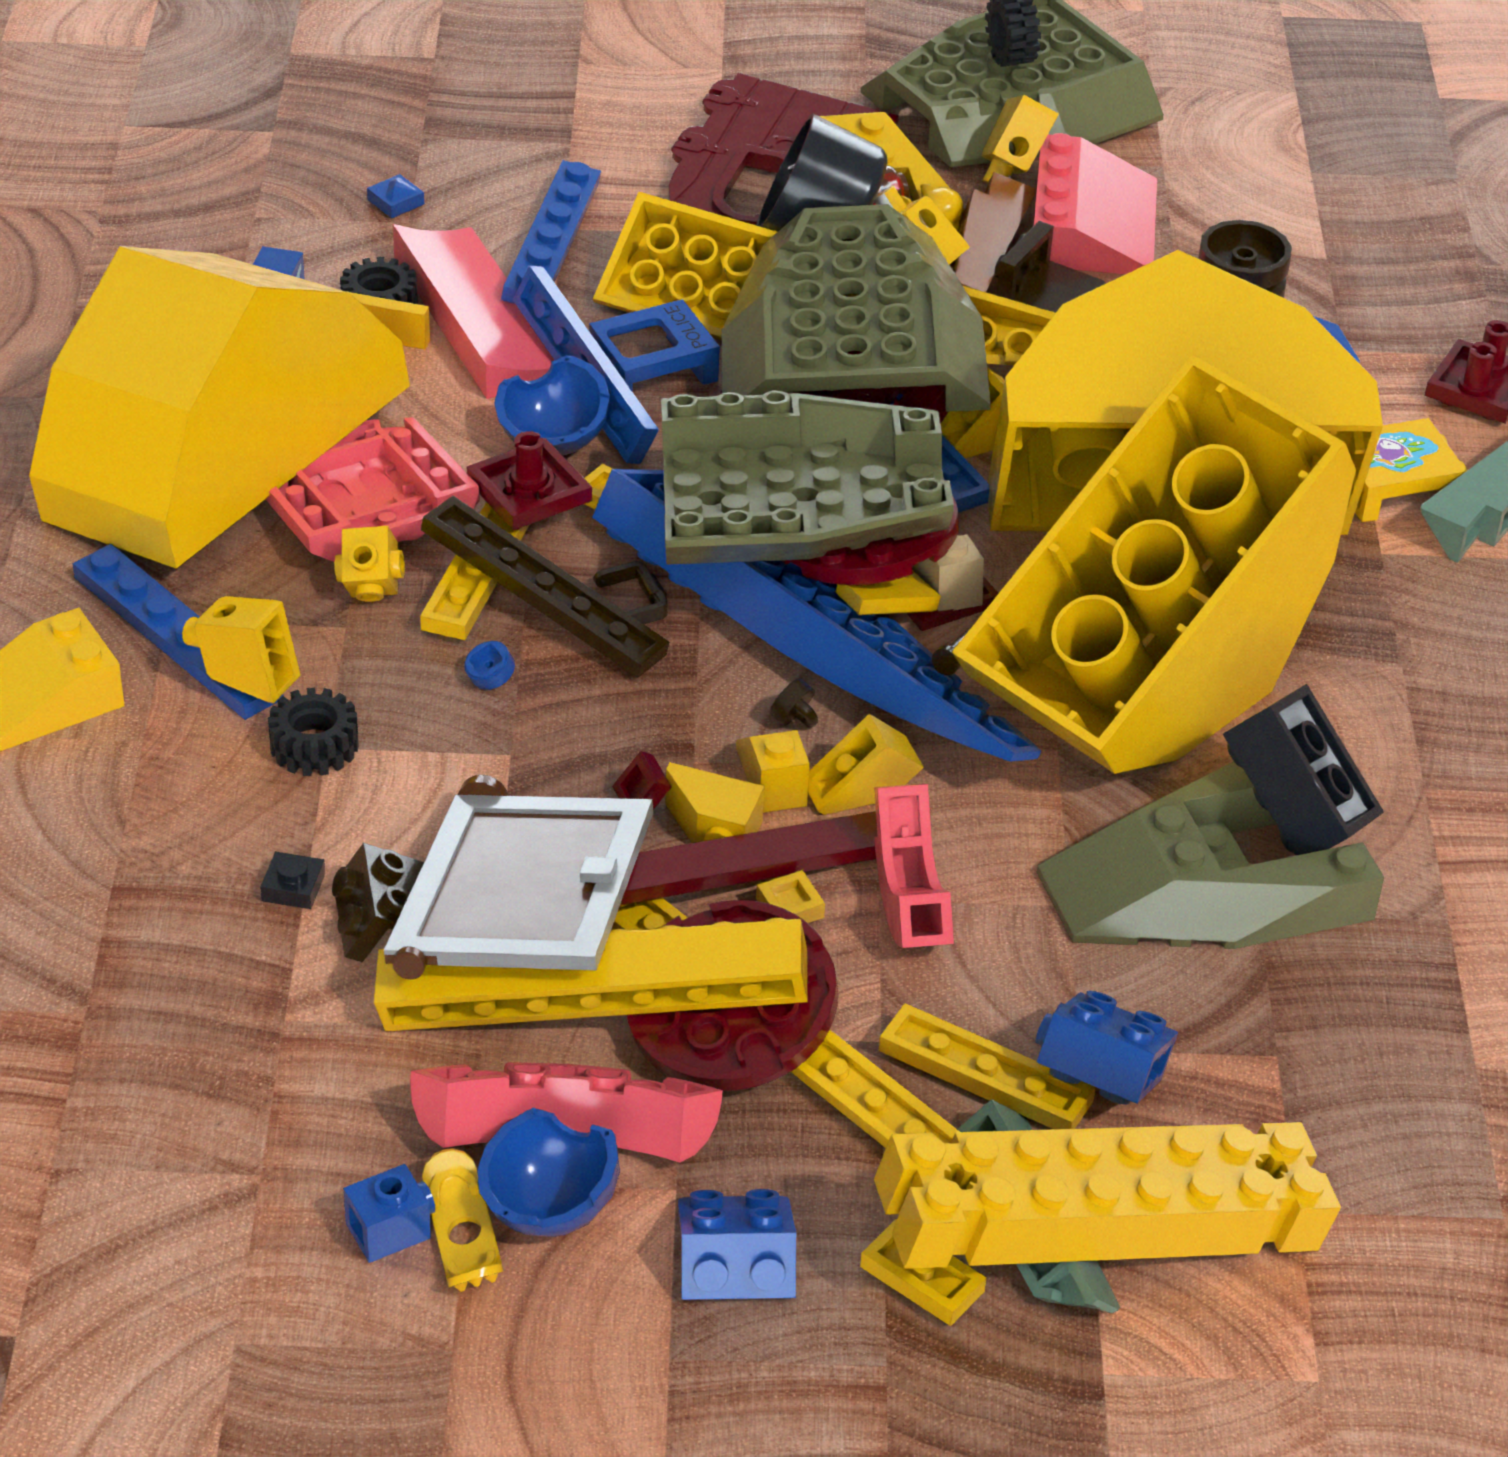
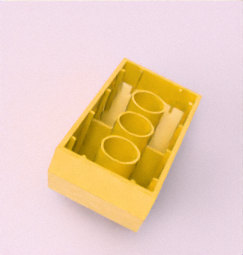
(1119, 348)
(199, 396)
(1171, 576)

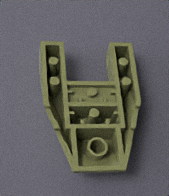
(1184, 878)

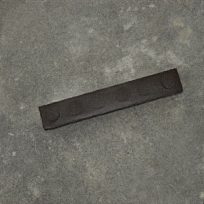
(545, 586)

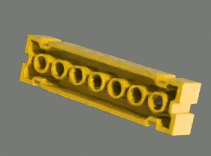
(1104, 1194)

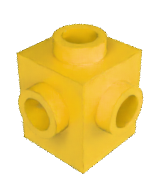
(369, 563)

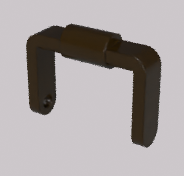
(647, 582)

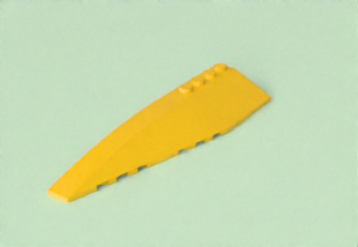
(705, 259)

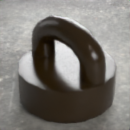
(794, 703)

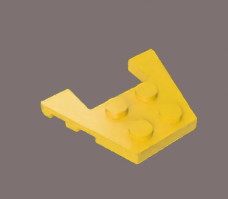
(900, 152)

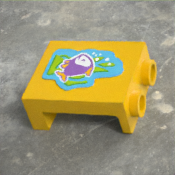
(1407, 461)

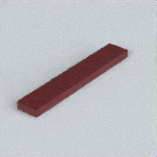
(751, 857)

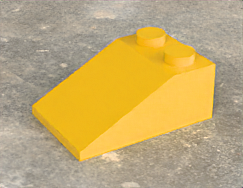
(55, 678)

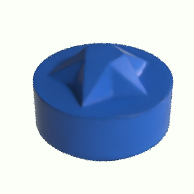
(489, 665)

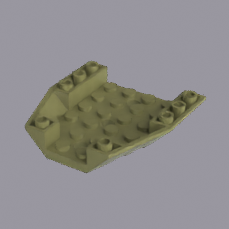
(962, 90)
(907, 321)
(796, 476)

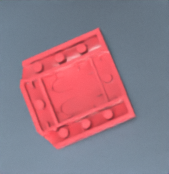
(374, 481)

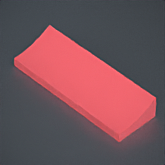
(465, 300)

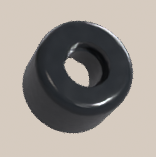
(823, 170)

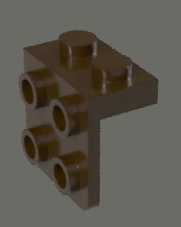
(1033, 279)
(371, 896)

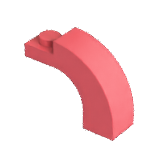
(908, 880)

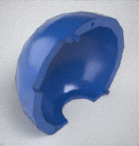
(562, 405)
(547, 1175)

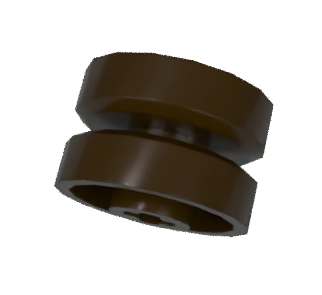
(1249, 252)

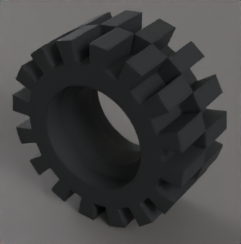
(1013, 31)
(381, 280)
(313, 750)

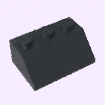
(1302, 773)

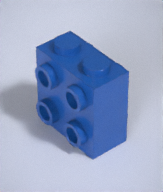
(1105, 1046)

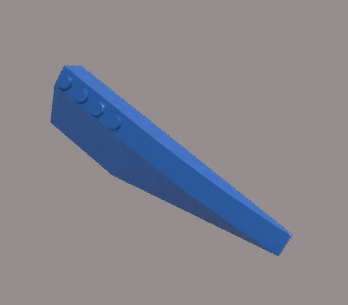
(814, 626)

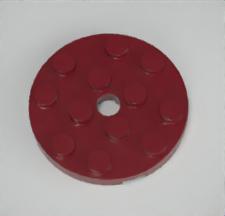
(880, 559)
(742, 1044)

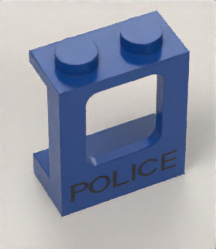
(690, 340)

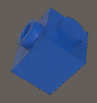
(388, 1212)

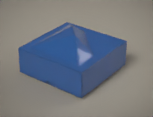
(395, 196)

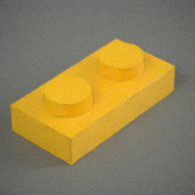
(939, 1290)

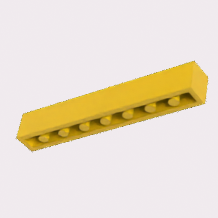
(636, 975)

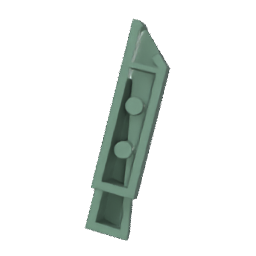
(1471, 506)
(1053, 1282)

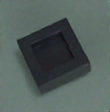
(292, 880)

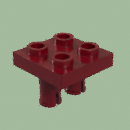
(1475, 375)

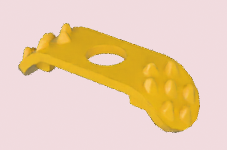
(457, 1199)

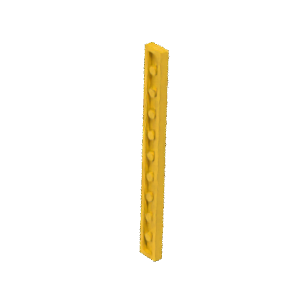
(835, 1068)

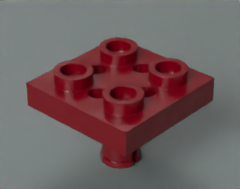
(529, 473)

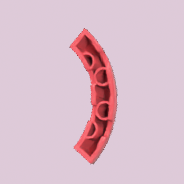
(645, 1115)

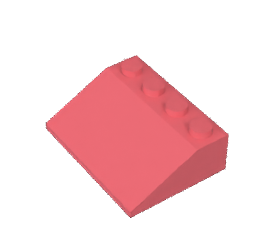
(1097, 206)

